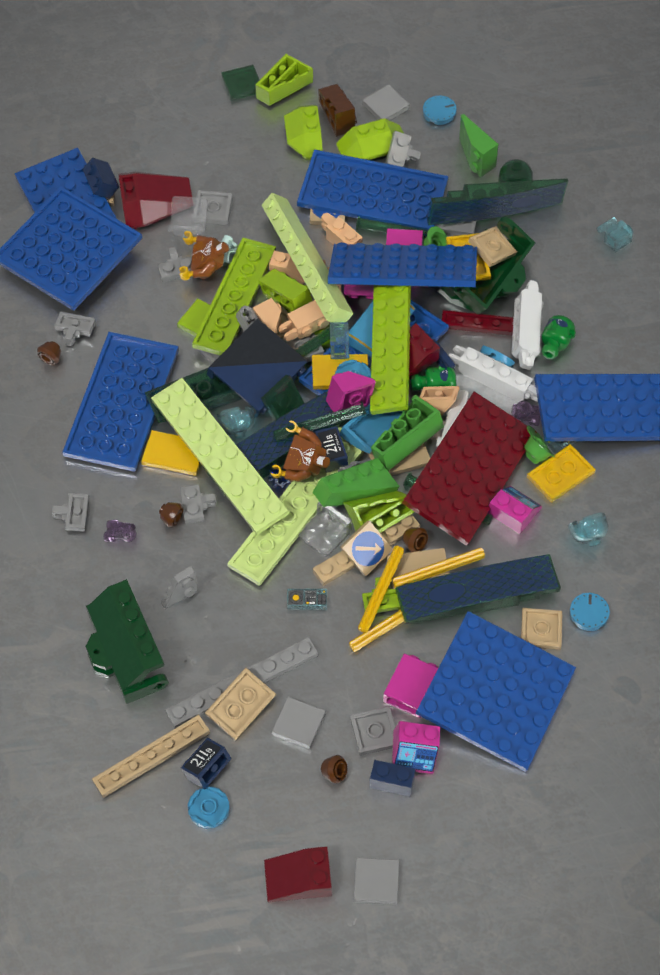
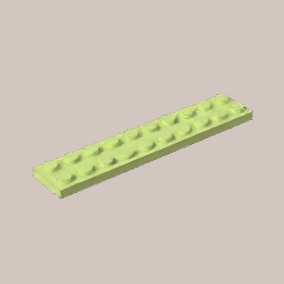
(220, 456)
(263, 551)

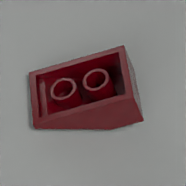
(422, 350)
(298, 875)

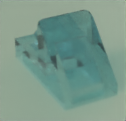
(339, 340)

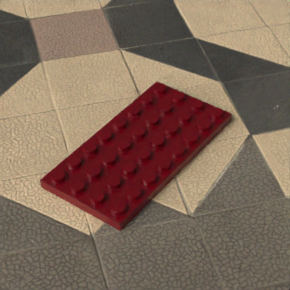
(468, 468)

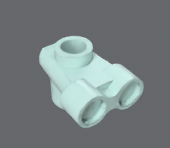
(228, 256)

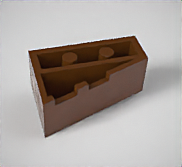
(337, 109)

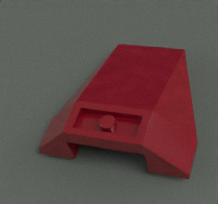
(149, 196)

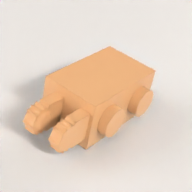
(339, 231)
(303, 322)

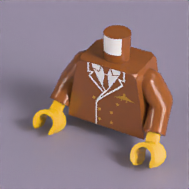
(206, 256)
(304, 456)

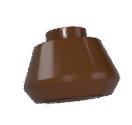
(49, 353)
(171, 513)
(415, 538)
(334, 769)

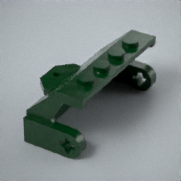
(505, 276)
(123, 643)

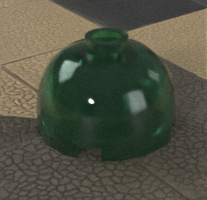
(515, 171)

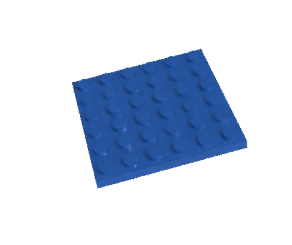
(67, 248)
(496, 691)

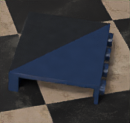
(256, 364)

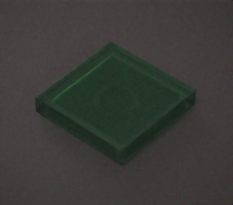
(240, 81)
(282, 398)

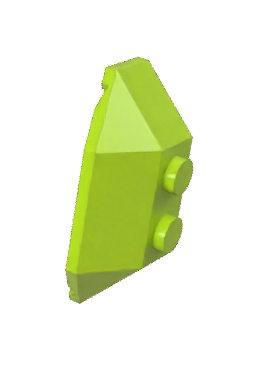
(304, 130)
(368, 139)

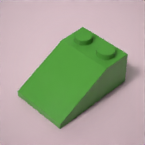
(478, 147)

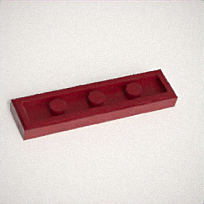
(478, 323)

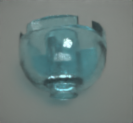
(237, 421)
(589, 529)

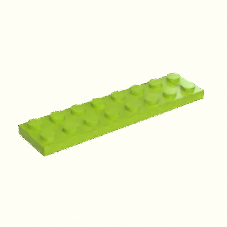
(235, 291)
(390, 348)

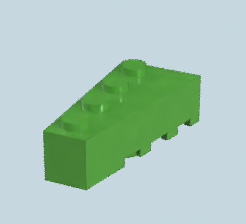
(407, 432)
(355, 483)

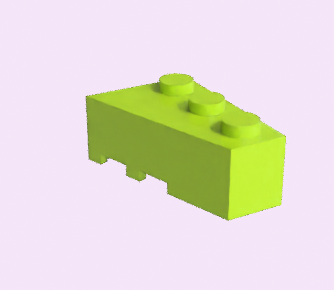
(283, 79)
(285, 290)
(380, 510)

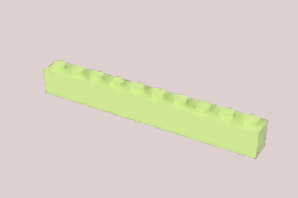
(306, 259)

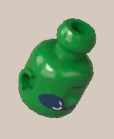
(557, 335)
(434, 377)

